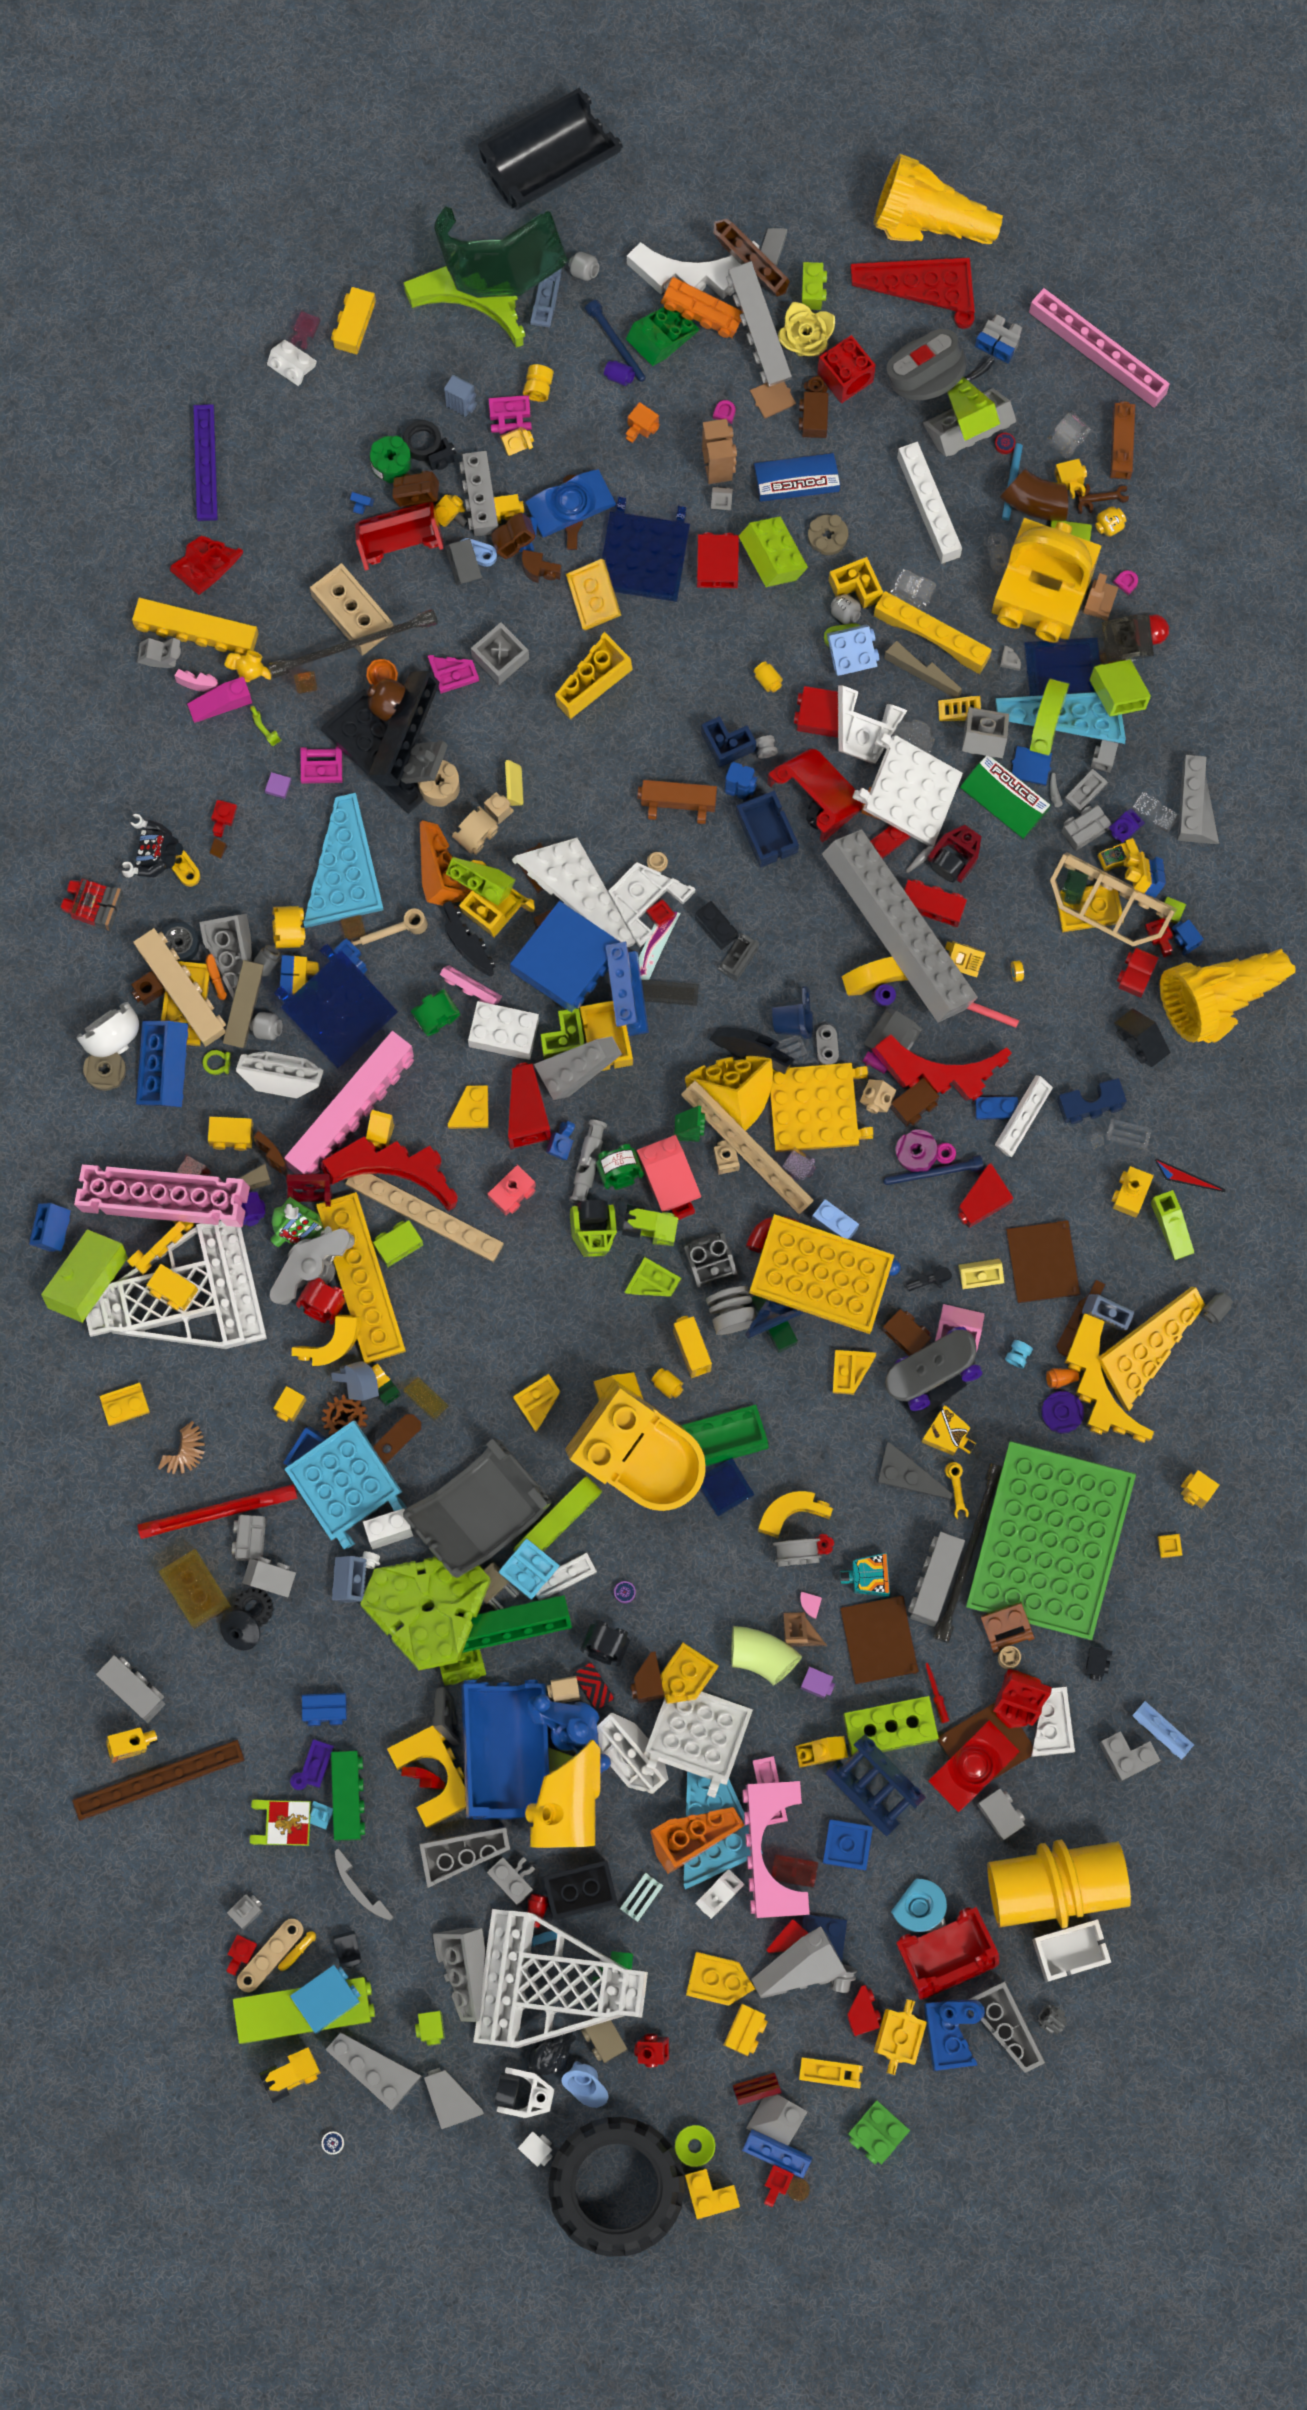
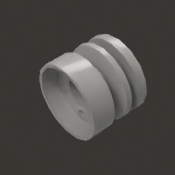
(730, 1306)

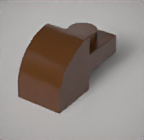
(535, 567)

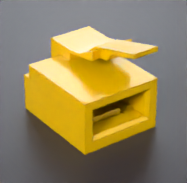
(965, 957)

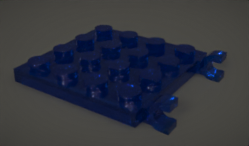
(645, 553)
(337, 1008)

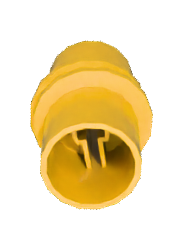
(1058, 1883)

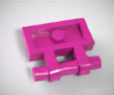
(509, 408)

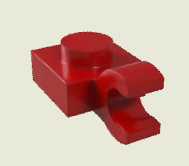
(223, 815)
(1154, 928)
(240, 1951)
(778, 2182)

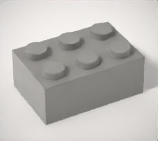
(131, 1688)

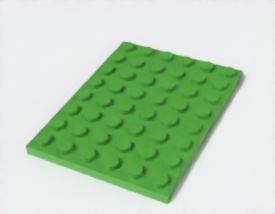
(1051, 1538)

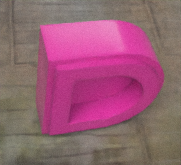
(724, 410)
(1126, 581)

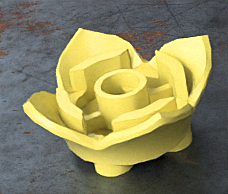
(801, 319)

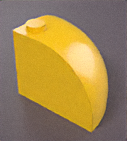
(737, 1086)

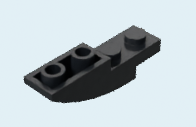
(468, 946)
(747, 1042)

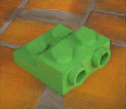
(877, 2133)

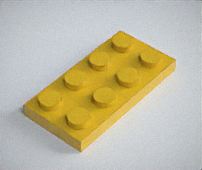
(171, 1012)

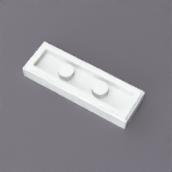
(566, 1576)

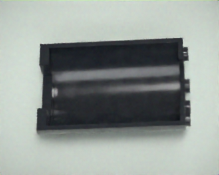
(547, 149)

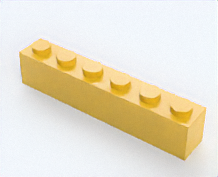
(194, 627)

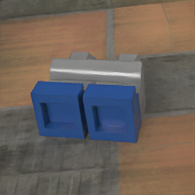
(999, 339)

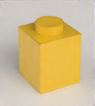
(289, 1404)

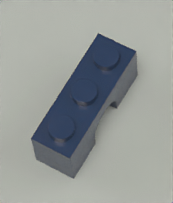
(1075, 1108)

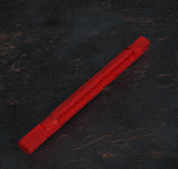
(217, 1511)

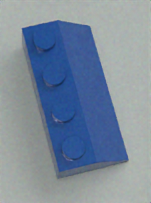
(162, 1063)

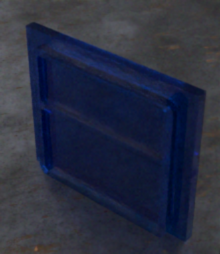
(1063, 661)

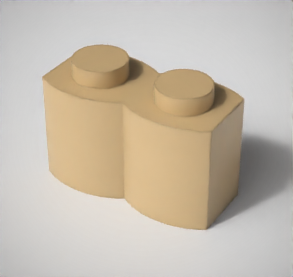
(564, 1690)

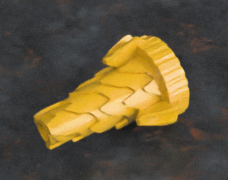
(920, 201)
(1204, 998)

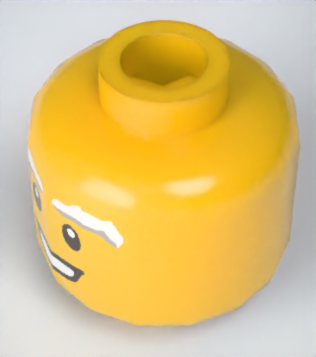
(1110, 521)

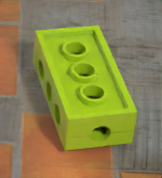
(897, 1713)

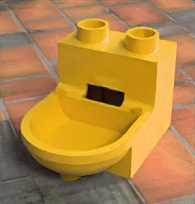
(1045, 580)
(638, 1451)

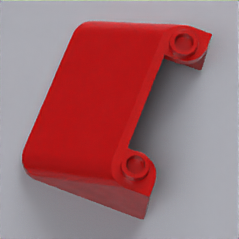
(824, 786)

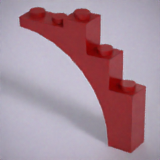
(907, 1068)
(393, 1160)

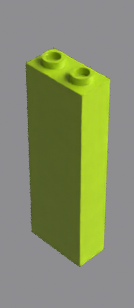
(277, 2015)

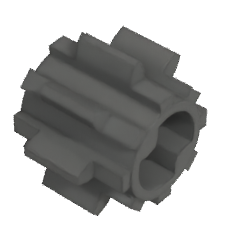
(1052, 2019)

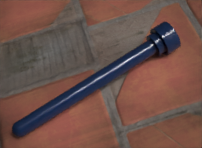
(595, 310)
(974, 1164)

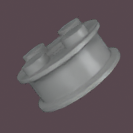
(797, 1552)

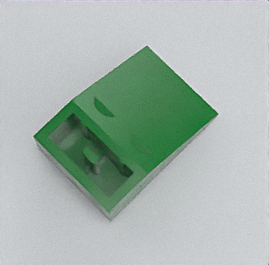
(660, 334)

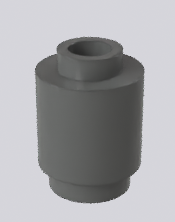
(269, 957)
(1217, 1308)

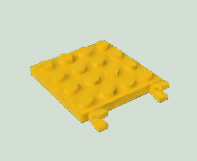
(816, 1107)

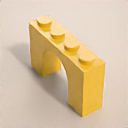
(430, 1745)

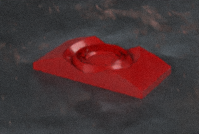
(973, 1766)

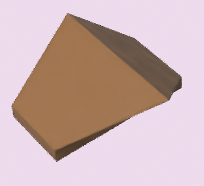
(800, 1632)

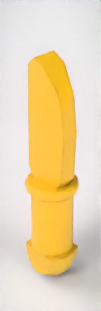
(296, 1952)

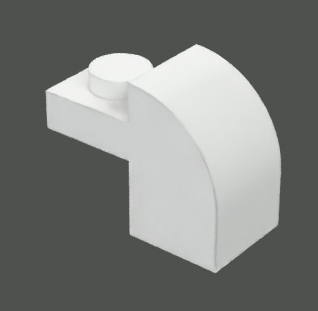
(720, 1894)

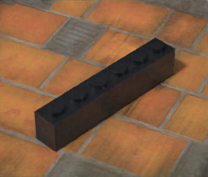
(404, 729)

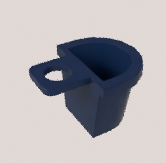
(795, 1018)

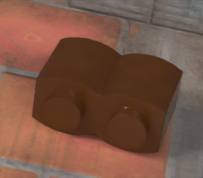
(513, 535)

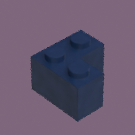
(727, 746)

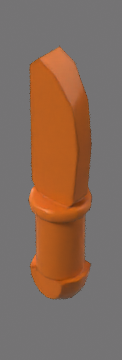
(215, 976)

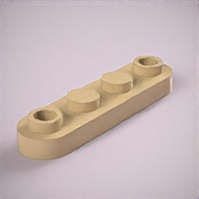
(270, 1955)

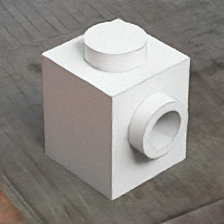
(536, 2149)

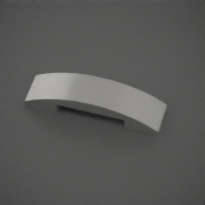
(343, 1867)

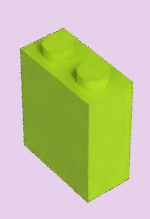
(1120, 687)

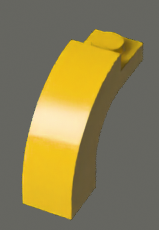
(872, 975)
(344, 1337)
(788, 1505)

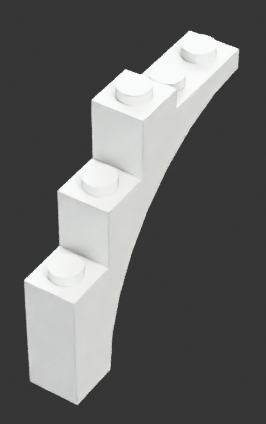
(659, 271)

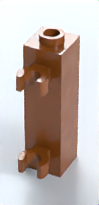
(1122, 440)
(677, 796)

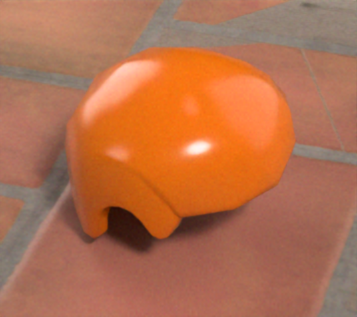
(380, 670)

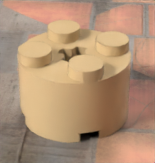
(446, 791)
(475, 830)

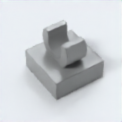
(721, 498)

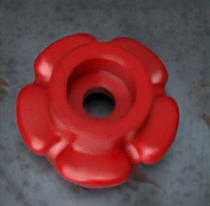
(827, 1549)

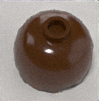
(384, 697)

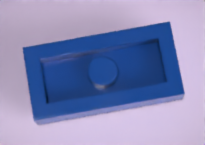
(995, 1107)

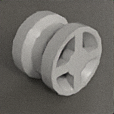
(766, 746)

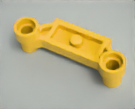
(142, 1261)

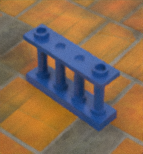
(627, 988)

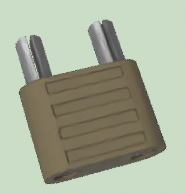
(496, 1585)

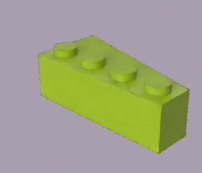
(972, 409)

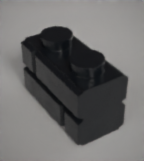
(716, 925)

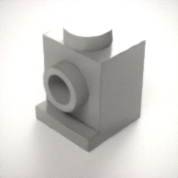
(1104, 756)

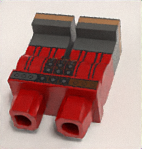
(93, 903)

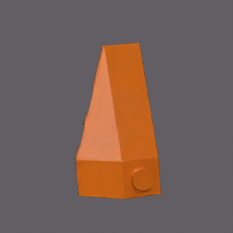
(434, 864)

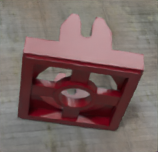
(320, 1181)

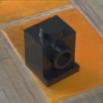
(1097, 1663)

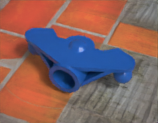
(570, 1724)

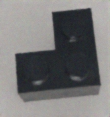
(1143, 1036)

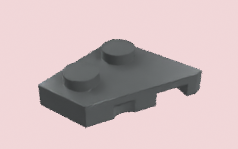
(445, 1715)

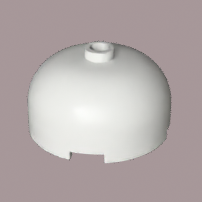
(110, 1032)

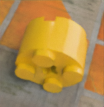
(287, 927)

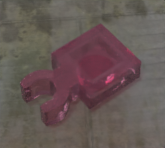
(305, 327)

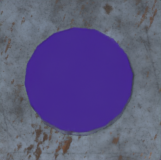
(1058, 1419)

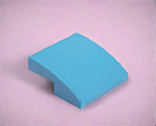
(528, 1569)

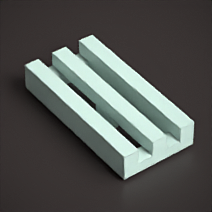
(652, 1881)

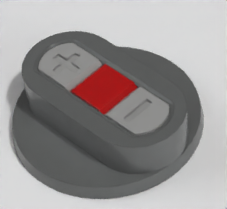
(927, 366)

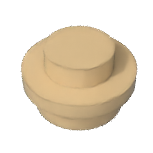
(657, 861)

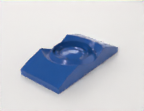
(570, 502)

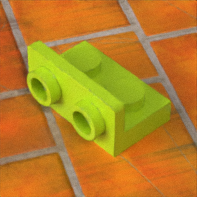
(469, 1667)

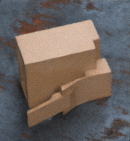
(1101, 598)

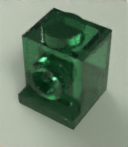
(1074, 887)

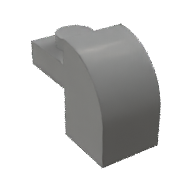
(158, 653)

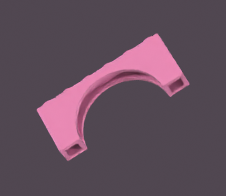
(769, 1896)

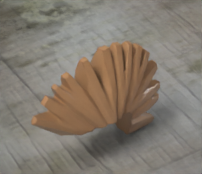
(186, 1451)

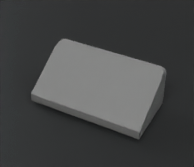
(774, 244)

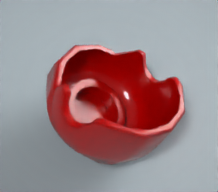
(1159, 628)

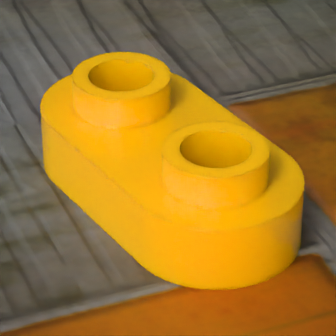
(184, 868)

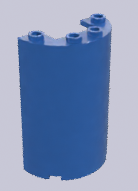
(502, 1749)

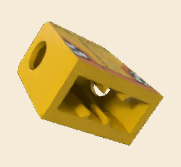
(121, 1748)

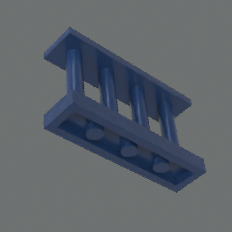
(863, 1798)

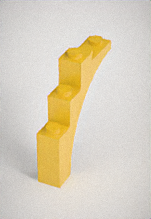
(1092, 1387)

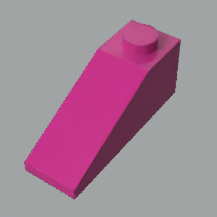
(220, 700)

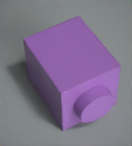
(817, 1683)

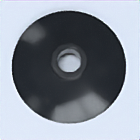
(245, 1625)

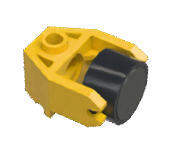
(299, 2070)

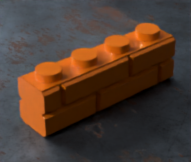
(702, 308)

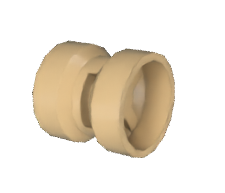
(1009, 1653)

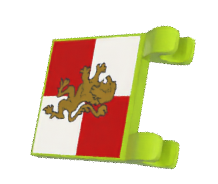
(285, 1822)

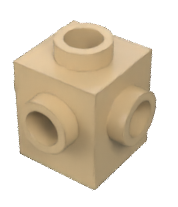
(877, 1096)

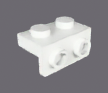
(290, 362)

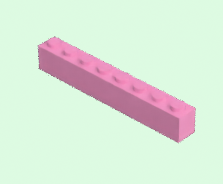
(1099, 348)

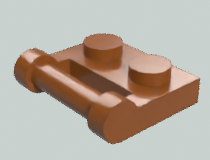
(1005, 1620)

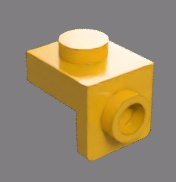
(448, 508)

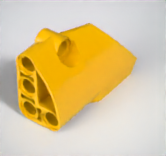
(567, 1803)

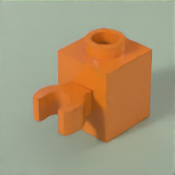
(642, 421)

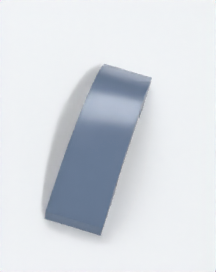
(546, 300)

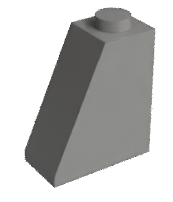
(450, 2099)

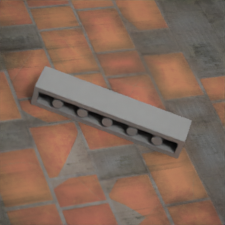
(759, 324)

